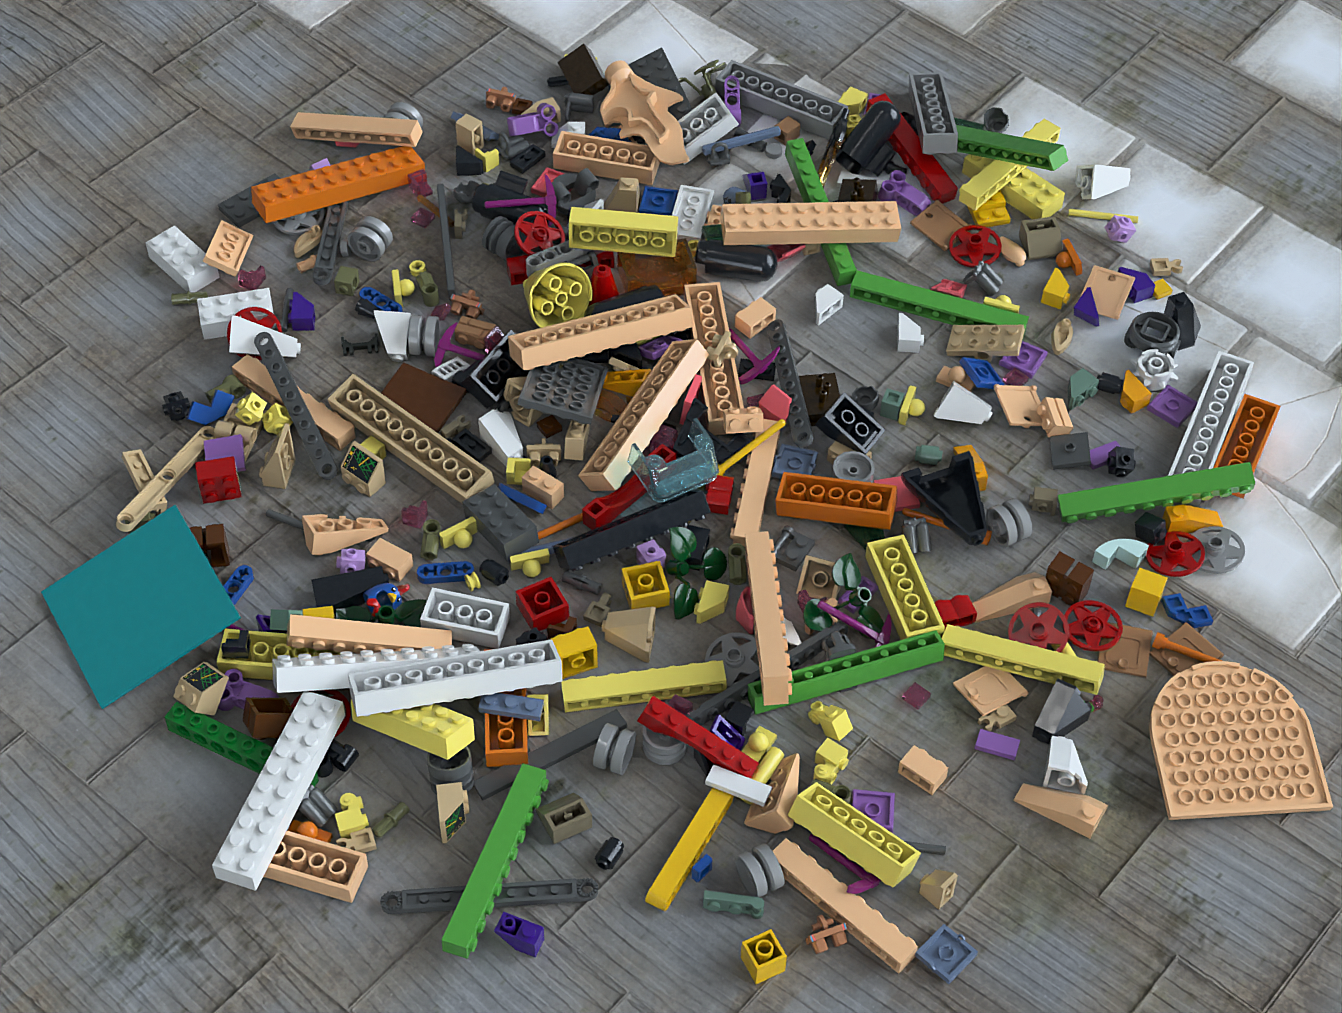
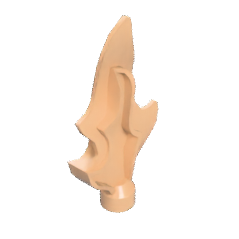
(643, 113)

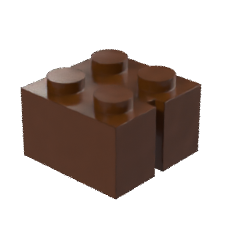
(213, 539)
(1071, 587)
(266, 716)

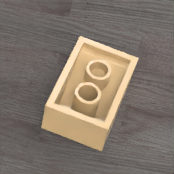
(279, 460)

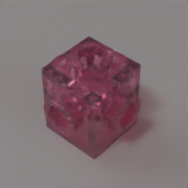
(664, 436)

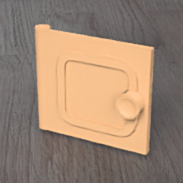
(1109, 290)
(1019, 403)
(989, 689)

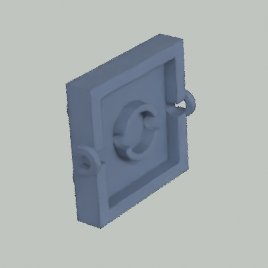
(794, 460)
(946, 953)

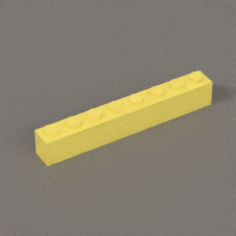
(999, 172)
(1022, 658)
(642, 685)

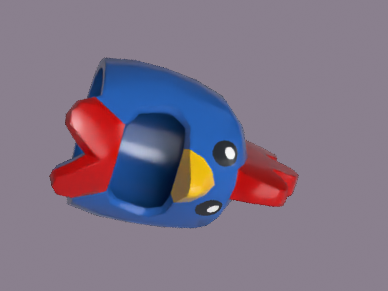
(384, 595)

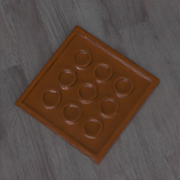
(424, 395)

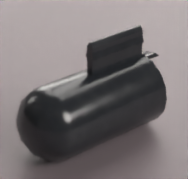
(866, 143)
(506, 188)
(736, 261)
(625, 299)

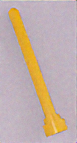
(749, 447)

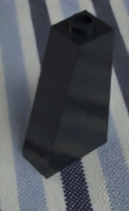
(346, 588)

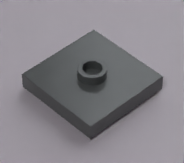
(1070, 450)

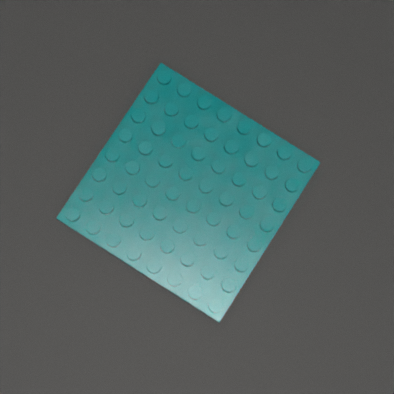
(140, 606)

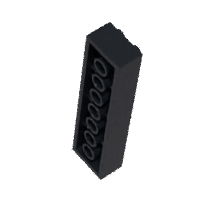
(631, 529)

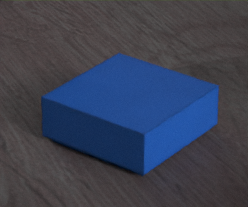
(702, 868)

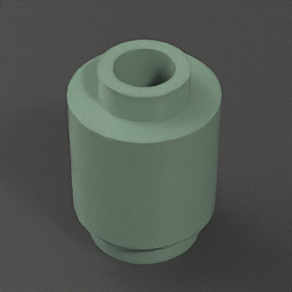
(928, 454)

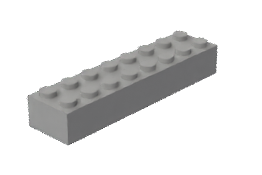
(782, 99)
(933, 113)

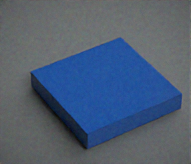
(658, 201)
(981, 372)

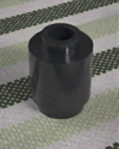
(1109, 383)
(494, 572)
(609, 853)

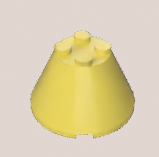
(557, 294)

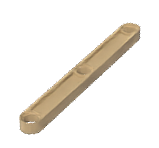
(159, 486)

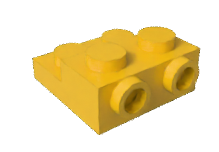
(991, 212)

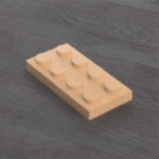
(228, 248)

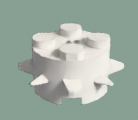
(1154, 369)

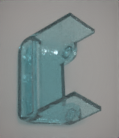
(681, 475)

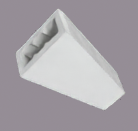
(244, 332)

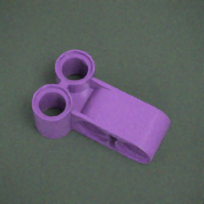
(734, 93)
(533, 122)
(903, 193)
(239, 690)

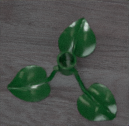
(715, 564)
(845, 574)
(408, 612)

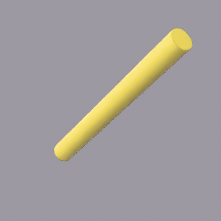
(1098, 215)

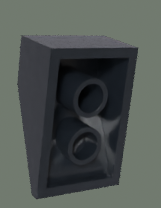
(850, 425)

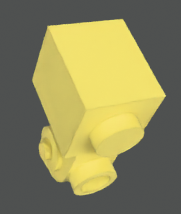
(832, 719)
(830, 759)
(351, 817)

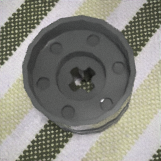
(500, 238)
(453, 770)

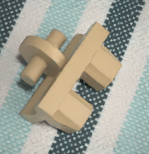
(724, 349)
(537, 451)

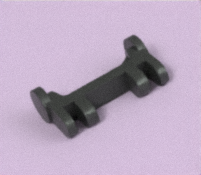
(347, 346)

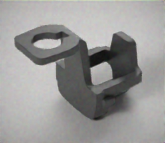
(836, 648)

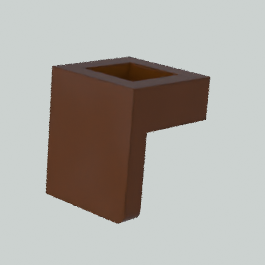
(560, 628)

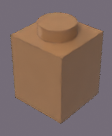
(789, 130)

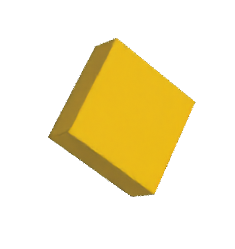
(1161, 289)

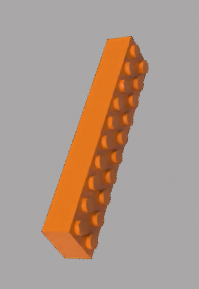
(335, 183)

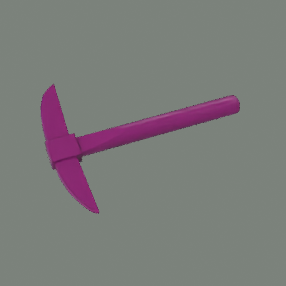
(549, 199)
(445, 345)
(759, 365)
(880, 638)
(869, 880)

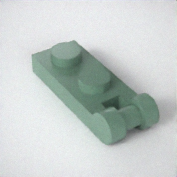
(733, 903)

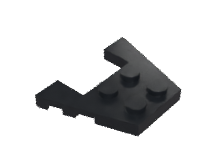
(684, 446)

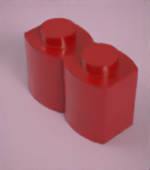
(720, 494)
(956, 611)

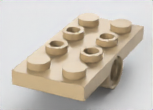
(985, 341)
(234, 426)

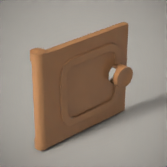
(940, 226)
(1187, 637)
(1130, 653)

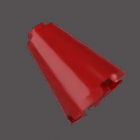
(602, 284)

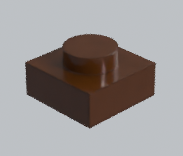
(521, 106)
(549, 426)

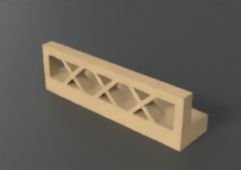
(141, 474)

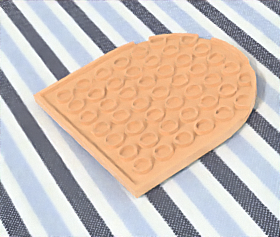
(1234, 745)

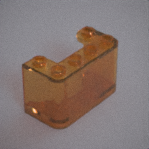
(663, 271)

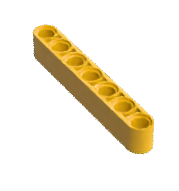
(689, 849)

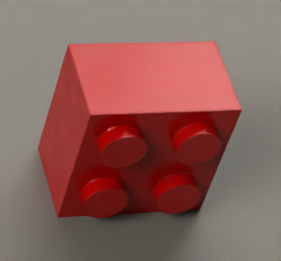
(218, 479)
(542, 604)

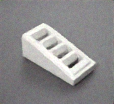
(440, 370)

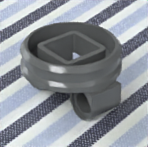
(583, 183)
(1138, 338)

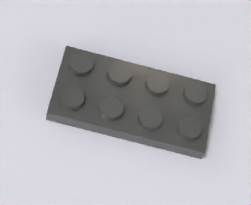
(240, 207)

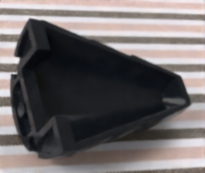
(952, 497)

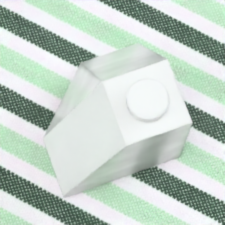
(1100, 180)
(394, 332)
(963, 406)
(500, 434)
(1063, 767)

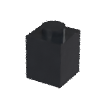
(1150, 528)

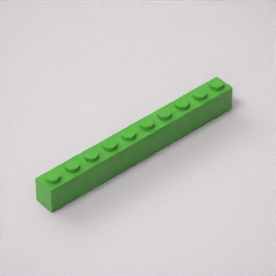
(1011, 148)
(811, 192)
(929, 303)
(1156, 492)
(856, 669)
(494, 862)

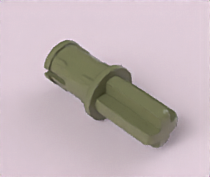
(189, 297)
(390, 819)

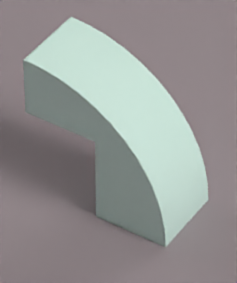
(1126, 550)

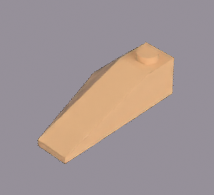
(329, 535)
(1013, 596)
(784, 785)
(1069, 809)

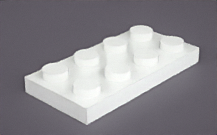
(692, 211)

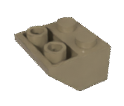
(1041, 238)
(565, 817)

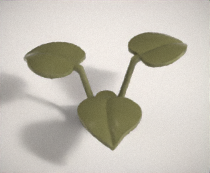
(708, 88)

